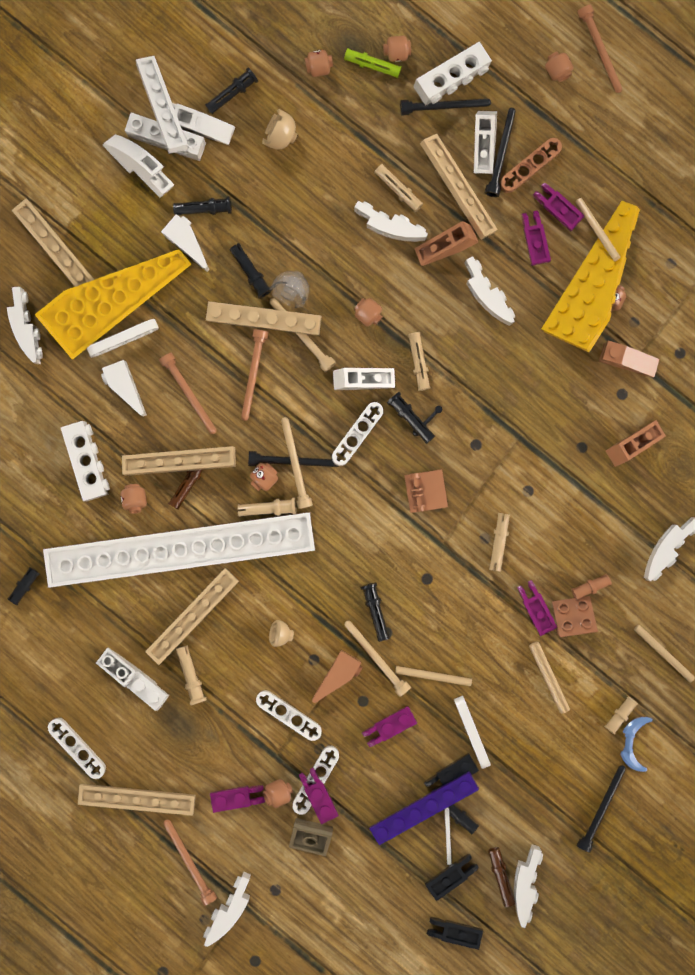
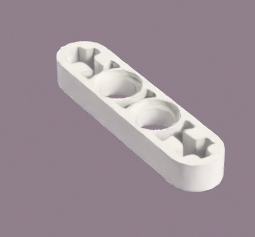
(122, 338)
(359, 435)
(291, 712)
(472, 732)
(74, 750)
(332, 762)

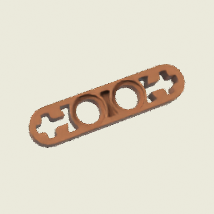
(530, 165)

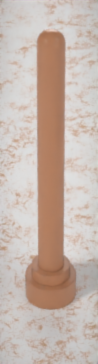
(586, 15)
(259, 338)
(168, 362)
(207, 895)

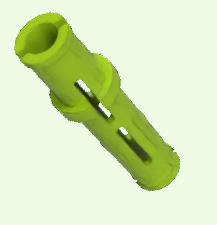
(350, 55)

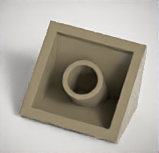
(311, 837)

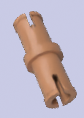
(591, 586)

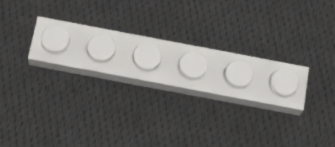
(161, 104)

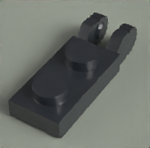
(453, 771)
(450, 878)
(456, 933)

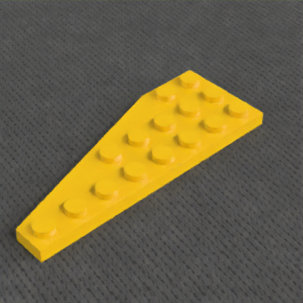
(589, 297)
(93, 308)

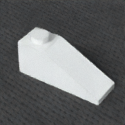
(485, 141)
(183, 237)
(363, 378)
(121, 381)

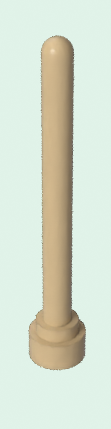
(326, 362)
(303, 498)
(400, 686)

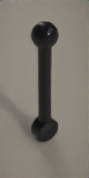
(438, 409)

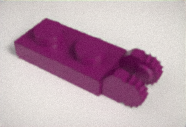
(559, 207)
(536, 240)
(537, 610)
(391, 725)
(319, 797)
(235, 798)

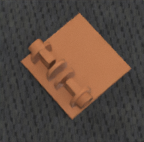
(426, 491)
(574, 617)

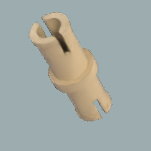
(621, 715)

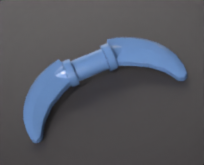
(627, 753)

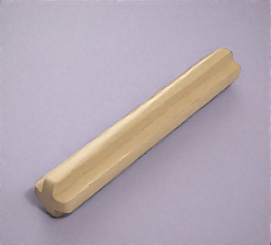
(549, 677)

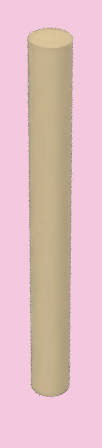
(597, 229)
(664, 653)
(433, 676)

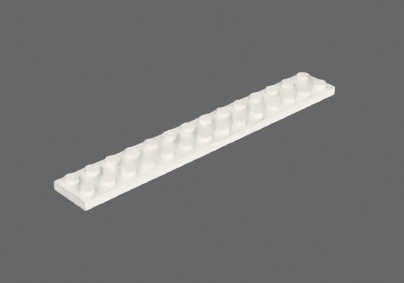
(179, 549)

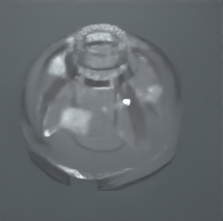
(291, 288)

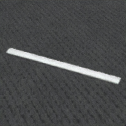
(448, 842)

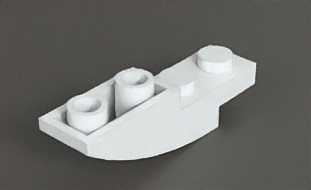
(204, 124)
(137, 159)
(397, 228)
(491, 300)
(25, 334)
(664, 553)
(132, 678)
(525, 893)
(228, 916)

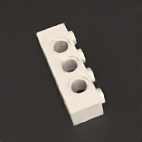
(473, 55)
(148, 131)
(71, 434)

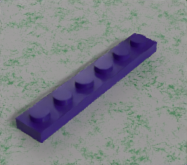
(424, 808)

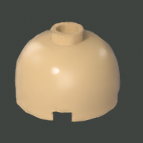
(280, 131)

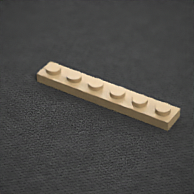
(458, 186)
(52, 243)
(263, 318)
(178, 461)
(192, 616)
(136, 799)

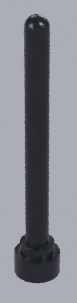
(408, 107)
(493, 188)
(256, 458)
(586, 841)

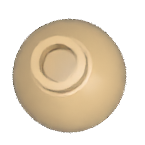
(280, 633)

